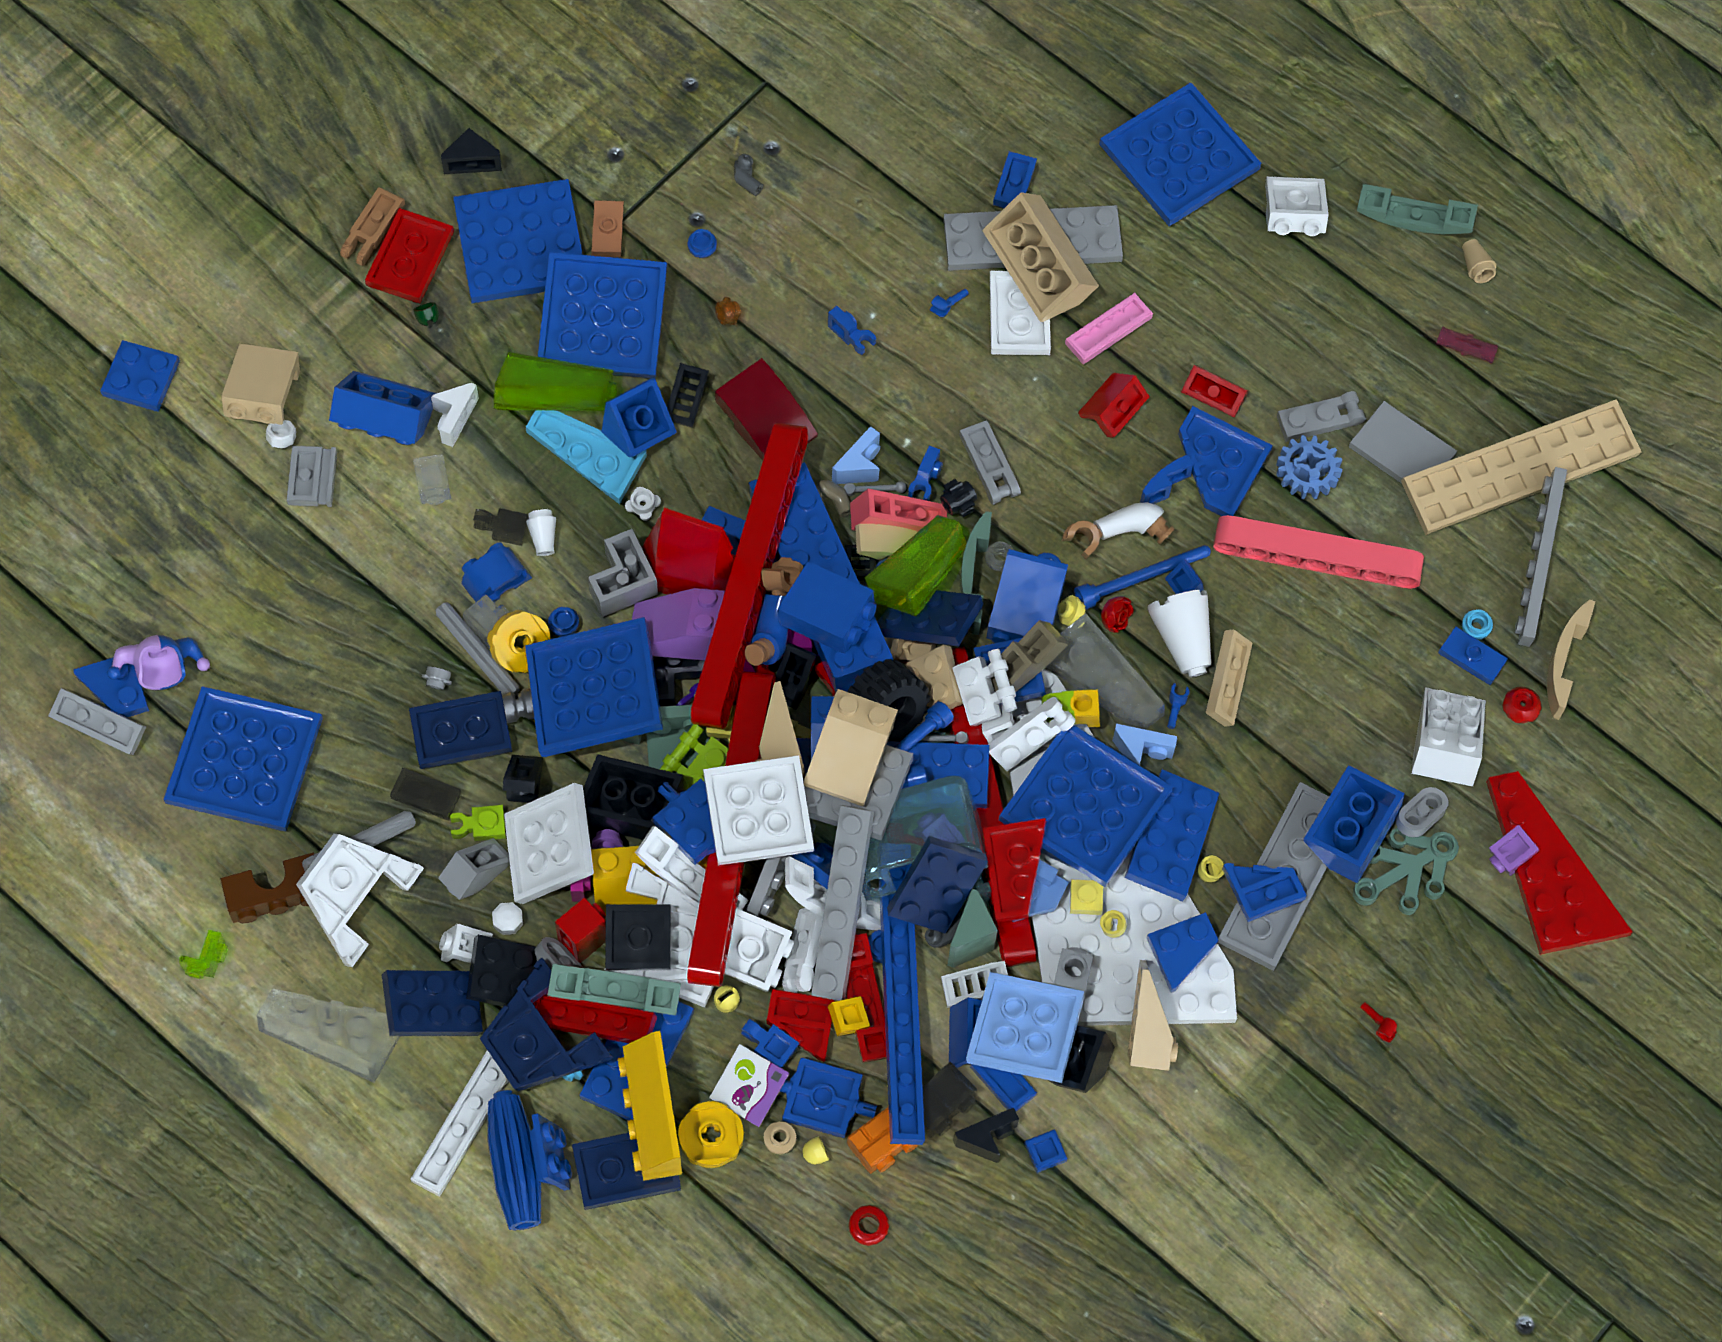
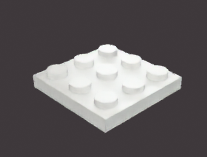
(758, 810)
(548, 843)

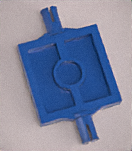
(687, 820)
(824, 1098)

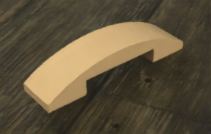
(1557, 687)

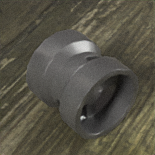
(518, 705)

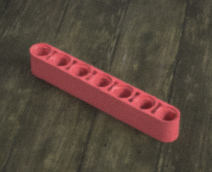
(1318, 552)

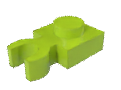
(485, 823)

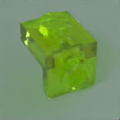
(212, 953)

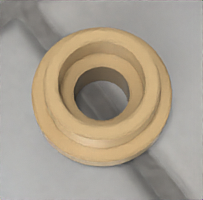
(779, 1147)

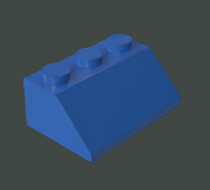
(381, 407)
(1354, 823)

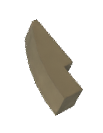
(1031, 654)

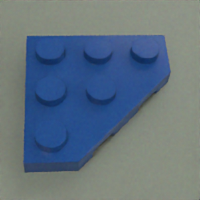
(1223, 460)

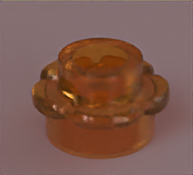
(727, 311)

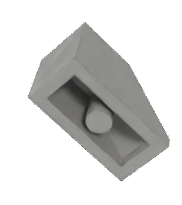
(474, 868)

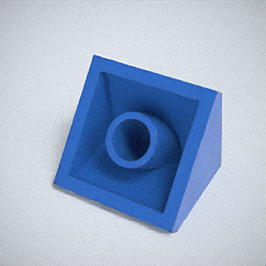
(637, 419)

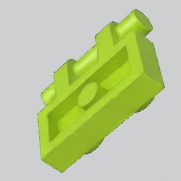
(709, 756)

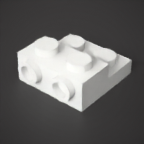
(1296, 205)
(757, 951)

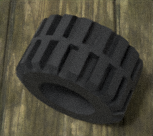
(897, 688)

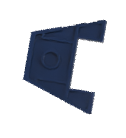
(527, 1045)

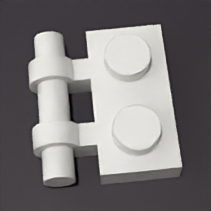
(977, 689)

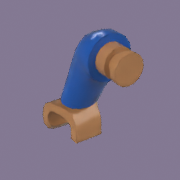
(770, 636)

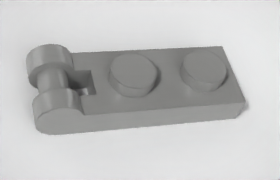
(1320, 417)
(989, 461)

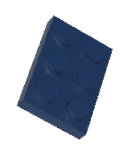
(941, 621)
(460, 730)
(937, 884)
(430, 1004)
(609, 1173)

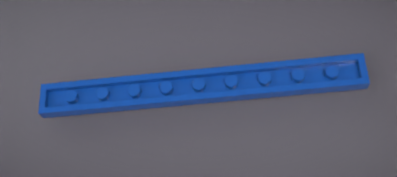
(901, 1023)

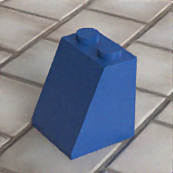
(1026, 593)

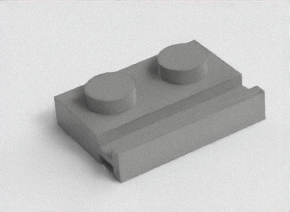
(311, 476)

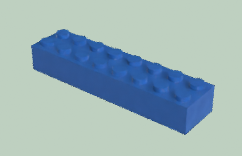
(812, 538)

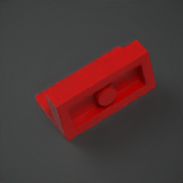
(1115, 403)

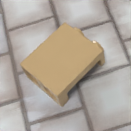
(259, 383)

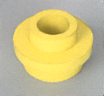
(1070, 610)

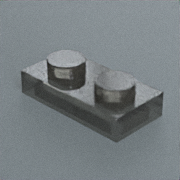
(425, 794)

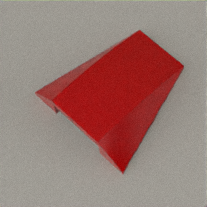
(688, 553)

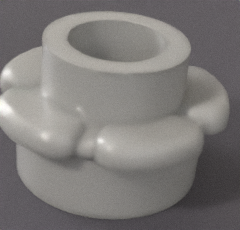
(437, 677)

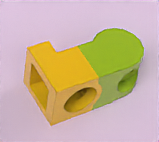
(1080, 703)

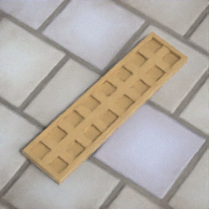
(1519, 466)

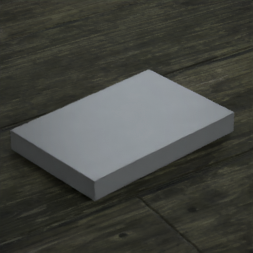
(1399, 444)

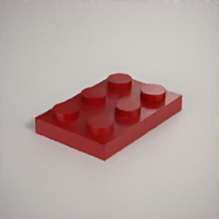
(409, 255)

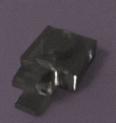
(506, 526)

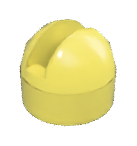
(1214, 868)
(1106, 923)
(728, 1004)
(814, 1151)

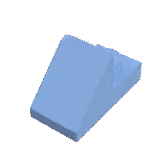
(856, 462)
(1135, 741)

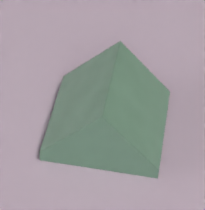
(974, 933)

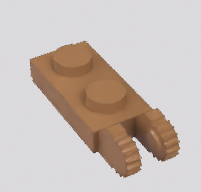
(372, 225)

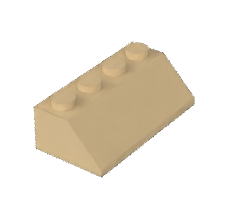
(1039, 256)

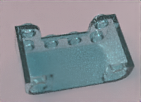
(933, 809)

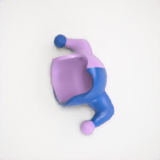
(158, 661)

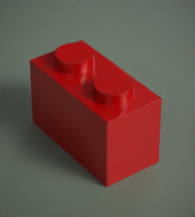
(582, 929)

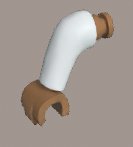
(1135, 518)

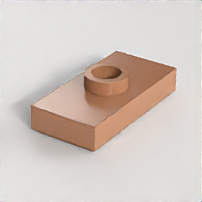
(607, 228)

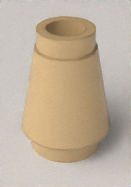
(1479, 263)

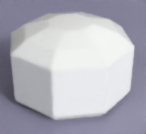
(281, 435)
(507, 918)

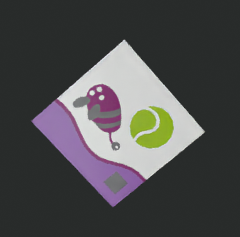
(749, 1085)

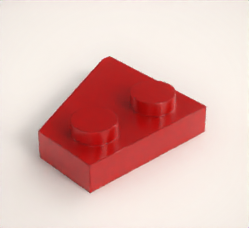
(802, 1018)

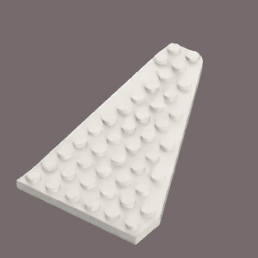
(1204, 994)

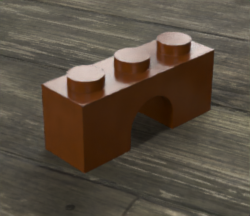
(248, 900)

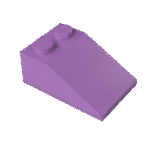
(681, 622)

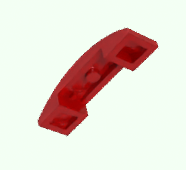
(863, 983)

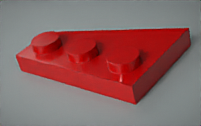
(1013, 865)

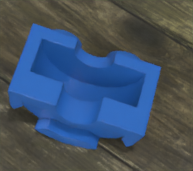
(493, 573)

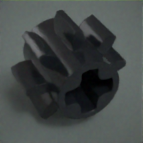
(958, 498)

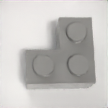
(627, 580)

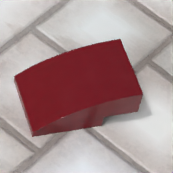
(757, 402)

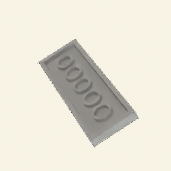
(1090, 230)
(1268, 936)

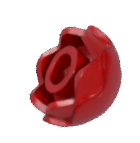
(1116, 613)
(1519, 713)

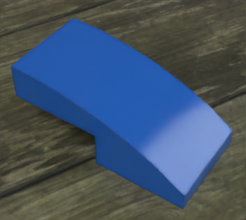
(1161, 484)

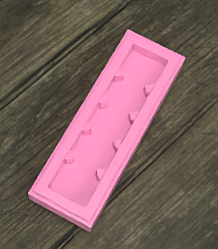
(1108, 328)

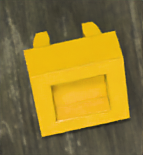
(848, 1016)

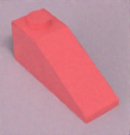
(893, 510)

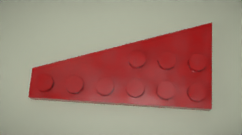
(1555, 885)

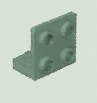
(663, 742)

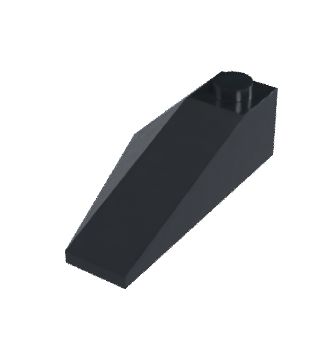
(1087, 1059)

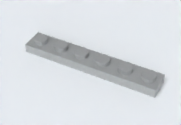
(1538, 568)
(842, 903)

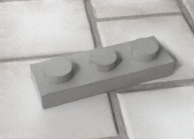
(97, 721)

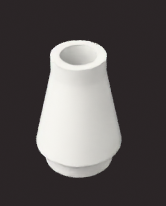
(542, 530)

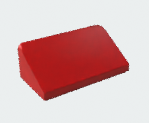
(1214, 390)

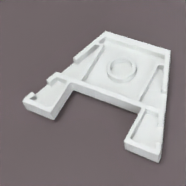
(340, 882)
(683, 921)

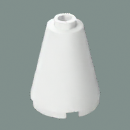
(1185, 630)

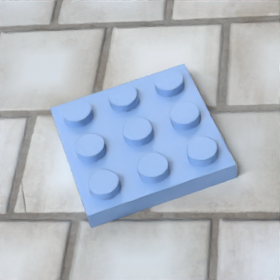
(1025, 1027)

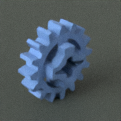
(1312, 463)

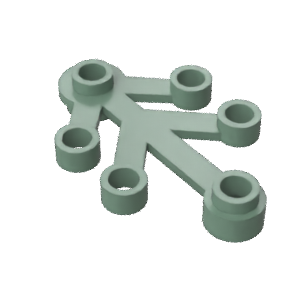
(1410, 866)

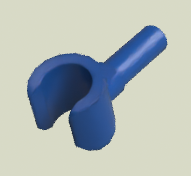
(942, 307)
(1176, 701)

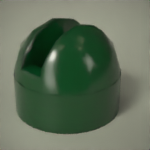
(426, 312)

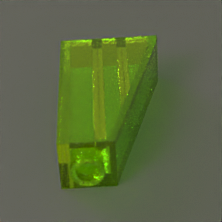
(552, 385)
(918, 566)

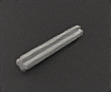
(476, 648)
(378, 832)

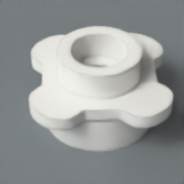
(642, 495)

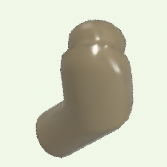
(838, 494)

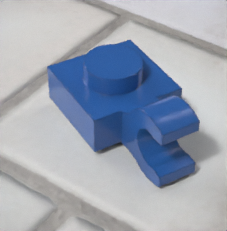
(845, 327)
(928, 469)
(772, 1045)

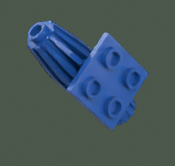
(523, 1159)

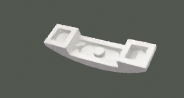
(673, 866)
(812, 895)

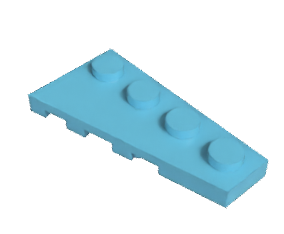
(586, 451)

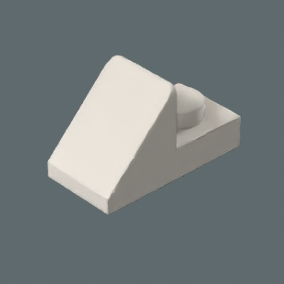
(456, 408)

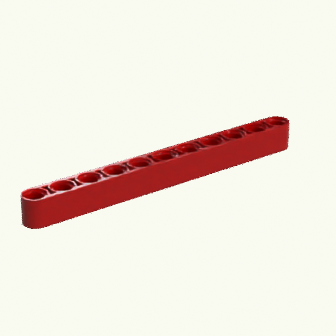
(745, 585)
(723, 882)
(1015, 937)

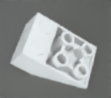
(1449, 737)

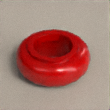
(873, 1212)

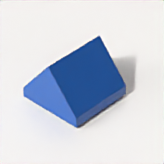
(1184, 578)

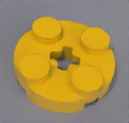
(504, 634)
(707, 1153)

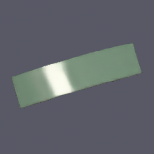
(1416, 214)
(977, 541)
(614, 988)

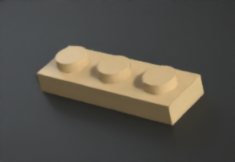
(1229, 678)

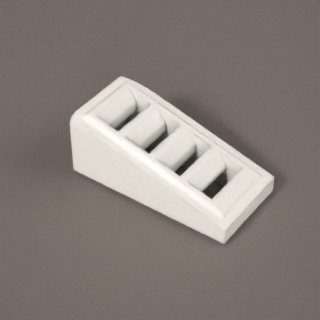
(973, 974)

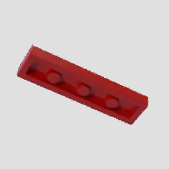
(587, 1017)

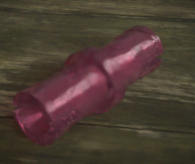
(1467, 344)

